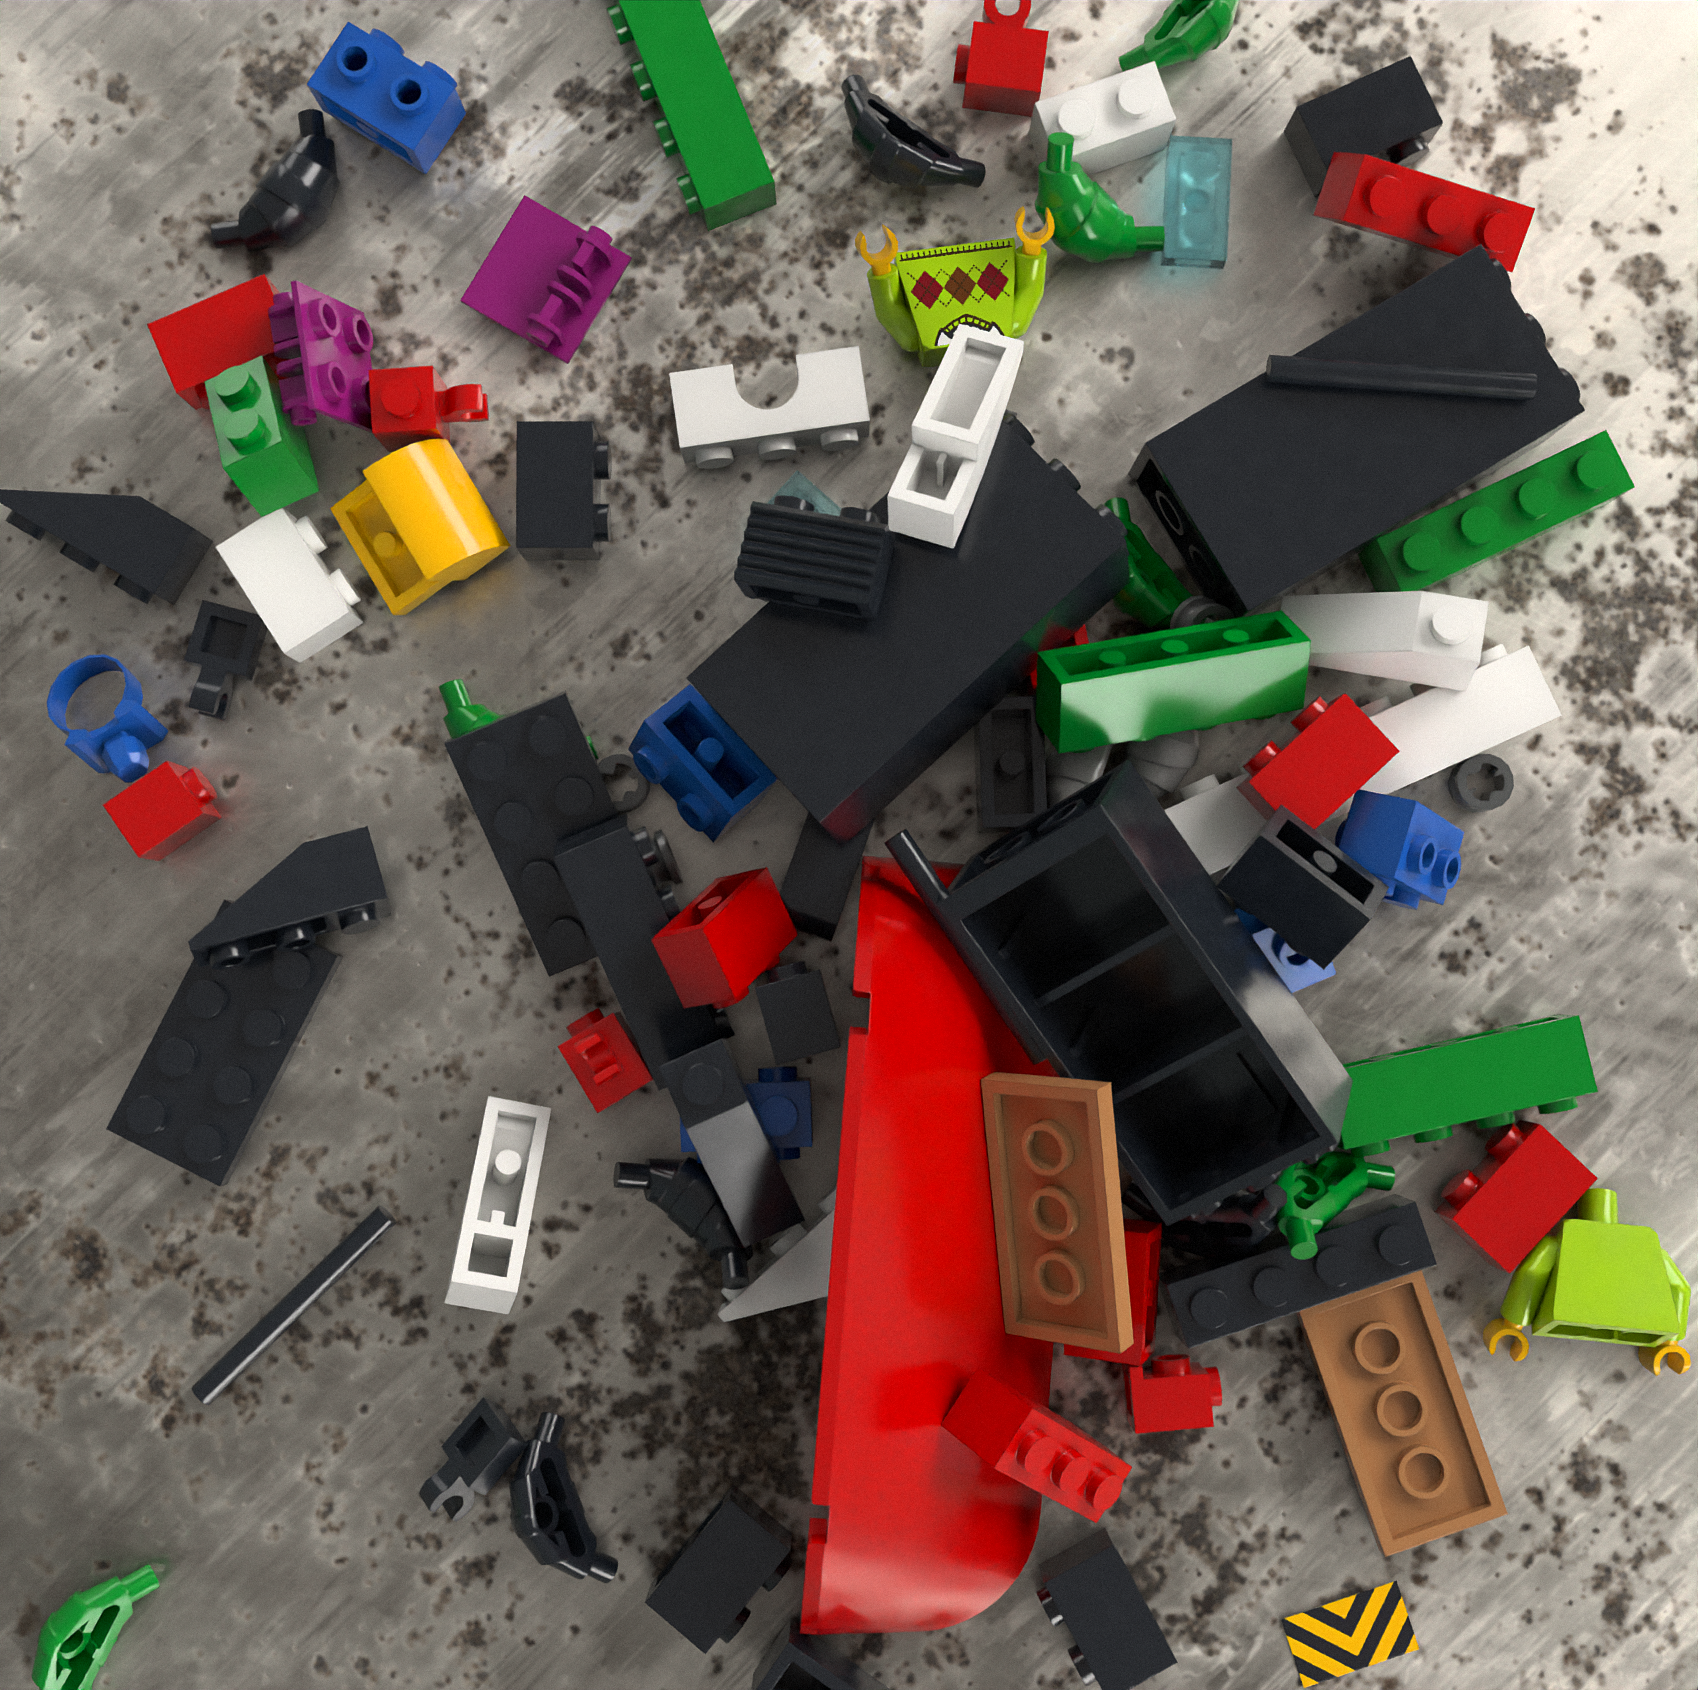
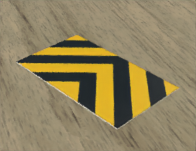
(1350, 1634)

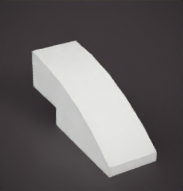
(954, 436)

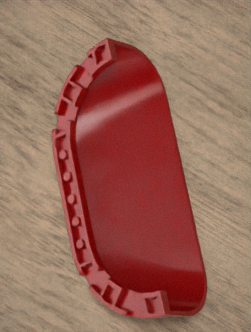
(915, 1295)

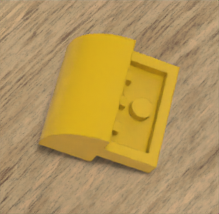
(419, 524)

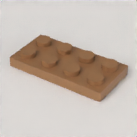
(1058, 1210)
(1401, 1413)

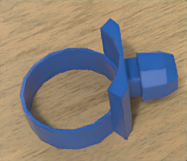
(124, 740)

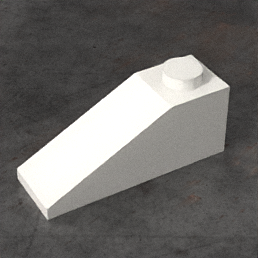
(1394, 634)
(498, 1206)

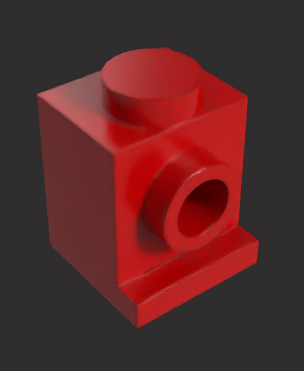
(1170, 1394)

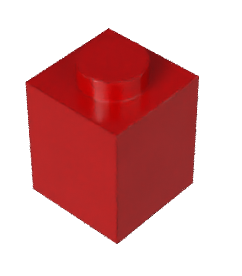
(164, 810)

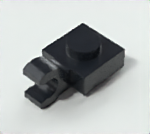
(224, 646)
(477, 1456)

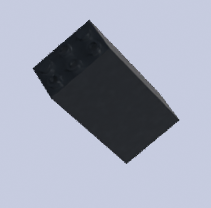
(1308, 475)
(867, 706)
(1151, 982)

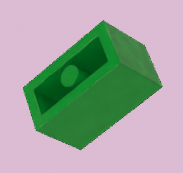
(256, 438)

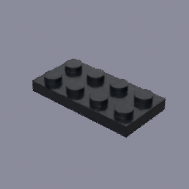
(532, 788)
(222, 1057)

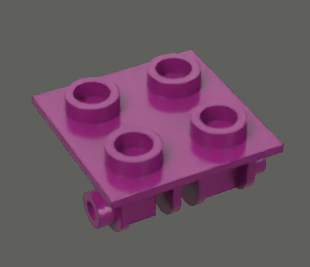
(546, 279)
(327, 354)

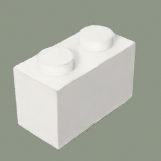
(1108, 118)
(291, 584)

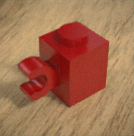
(1002, 63)
(417, 406)
(605, 1058)

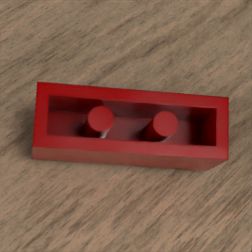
(1421, 209)
(1036, 1446)

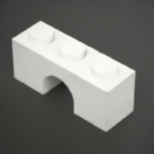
(824, 410)

